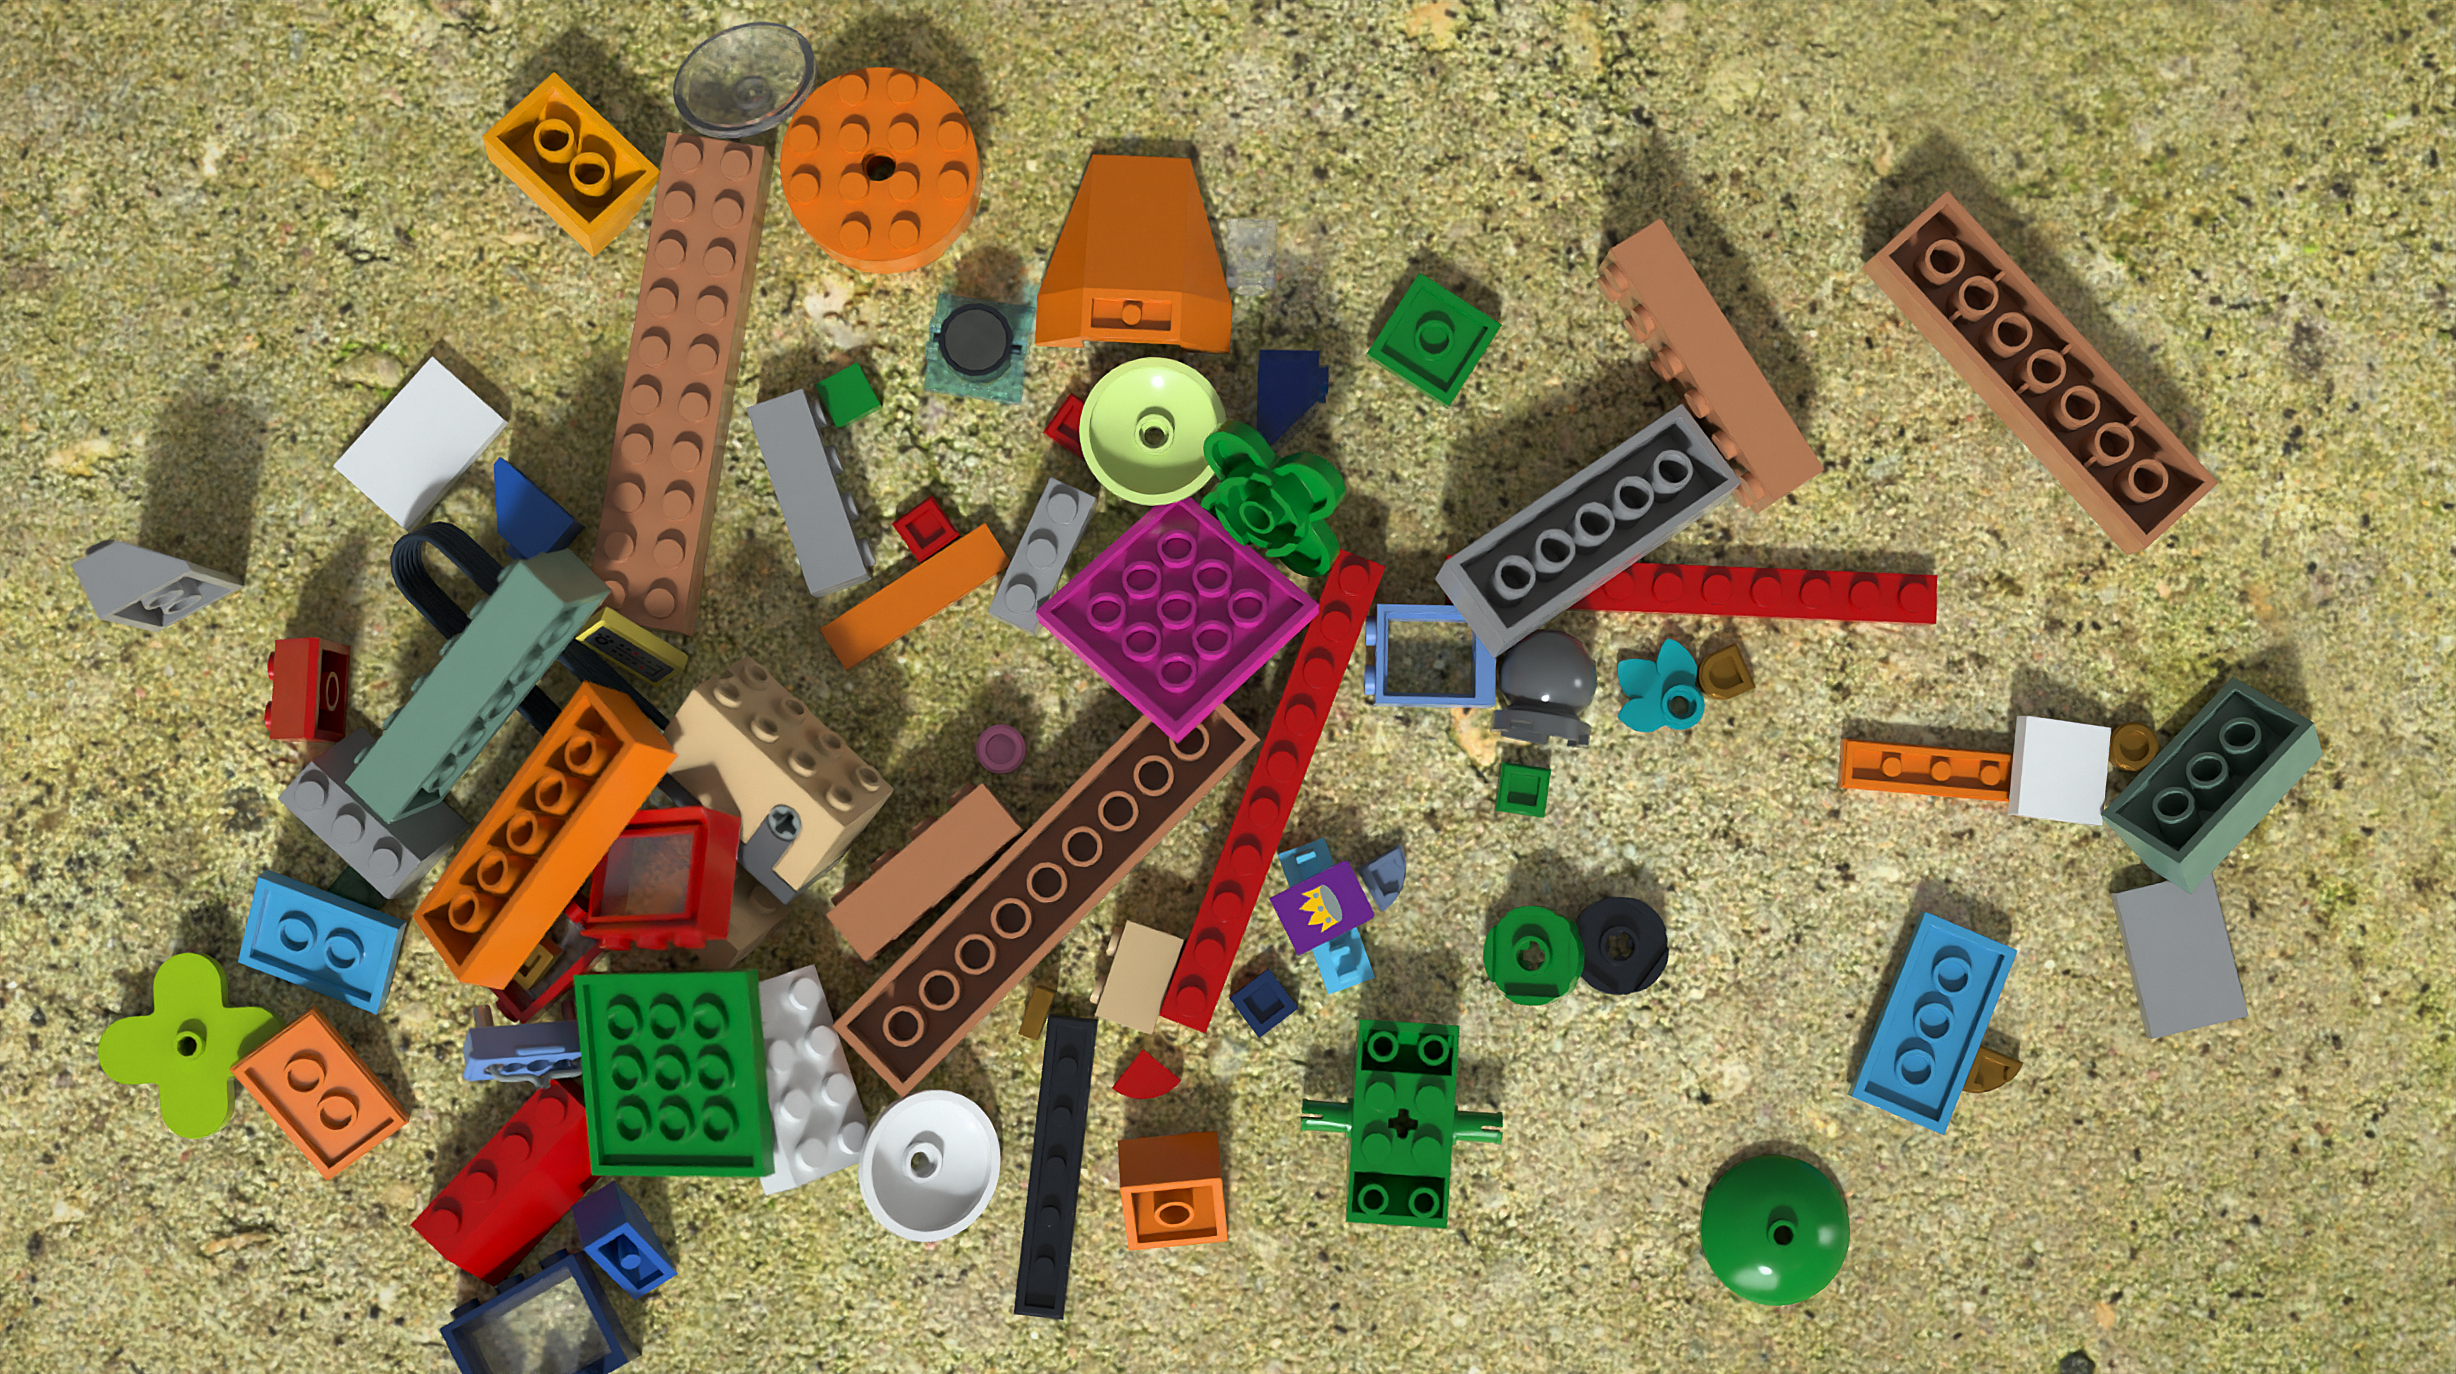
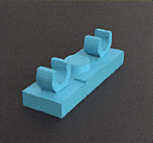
(1343, 958)

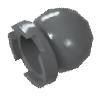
(1546, 686)

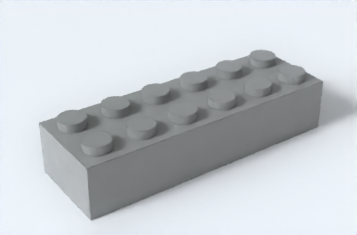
(1587, 530)

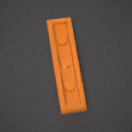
(915, 597)
(1925, 770)

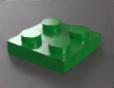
(1433, 340)

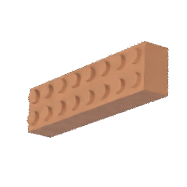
(2039, 375)

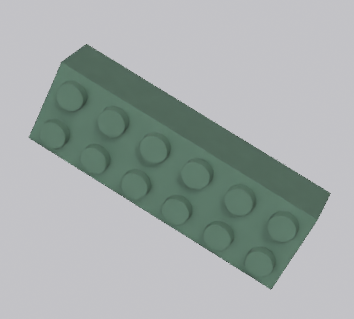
(476, 683)

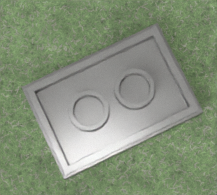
(2178, 957)

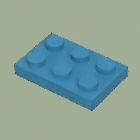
(321, 941)

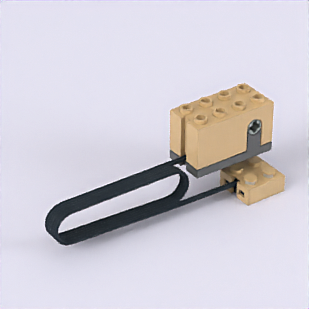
(738, 748)

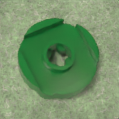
(1556, 937)

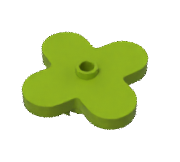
(156, 1048)

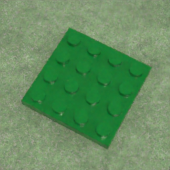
(674, 1073)

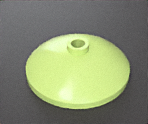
(1142, 398)

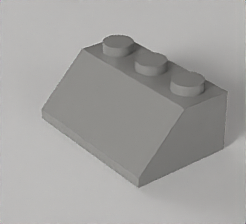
(147, 587)
(386, 855)

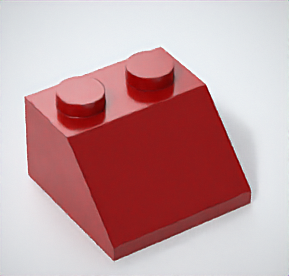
(308, 690)

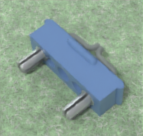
(523, 1050)

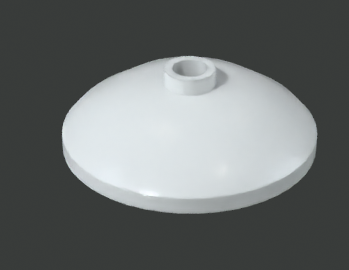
(954, 1172)

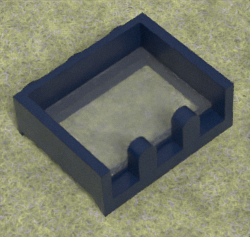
(541, 1324)

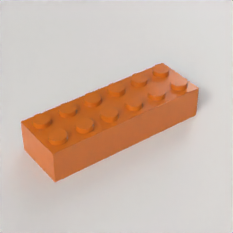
(544, 836)

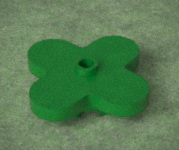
(1274, 498)

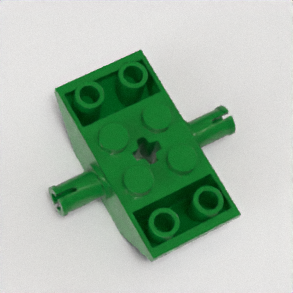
(1405, 1174)

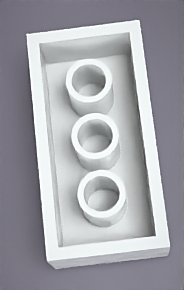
(810, 1088)

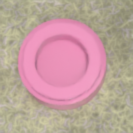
(1001, 749)

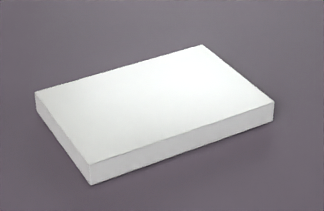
(420, 444)

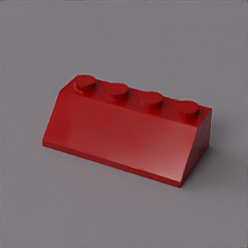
(514, 1186)

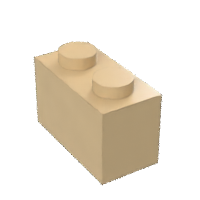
(1137, 977)

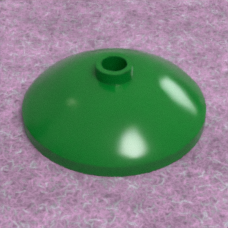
(1747, 1209)

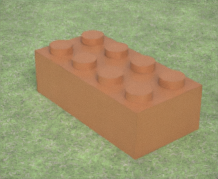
(926, 872)

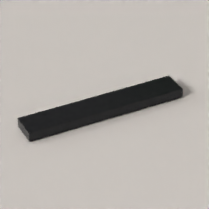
(1055, 1166)

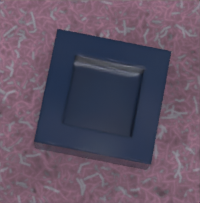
(1263, 1003)

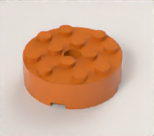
(853, 129)

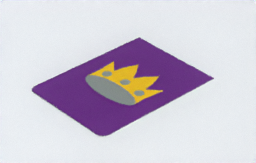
(1322, 907)

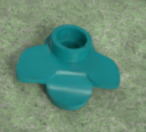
(1654, 686)

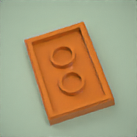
(320, 1092)

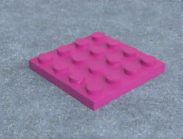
(1177, 615)

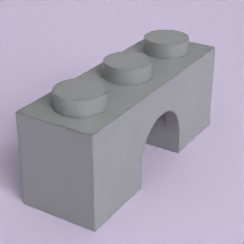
(1043, 555)

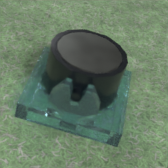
(979, 347)

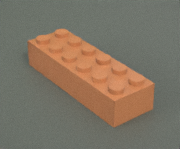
(1706, 365)

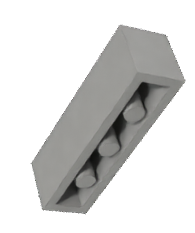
(810, 492)

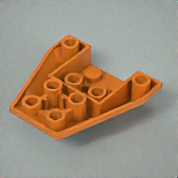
(1136, 262)

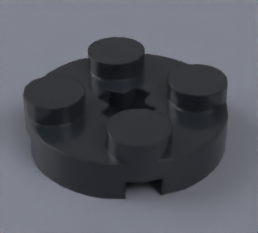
(1646, 941)

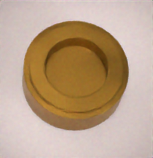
(2132, 746)

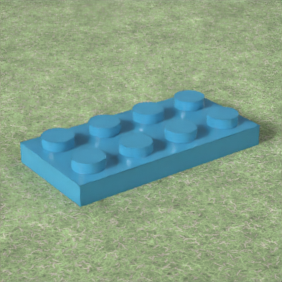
(1932, 1022)

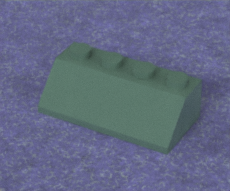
(2213, 783)

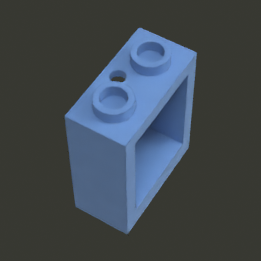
(1375, 676)

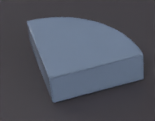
(1385, 876)

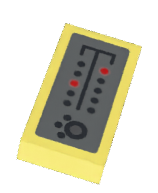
(632, 647)

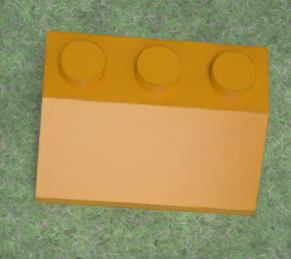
(572, 163)

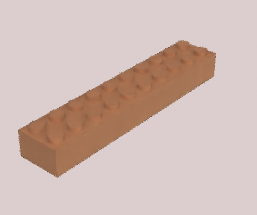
(681, 380)
(1038, 894)

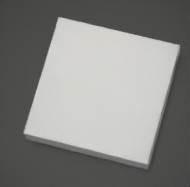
(2059, 770)

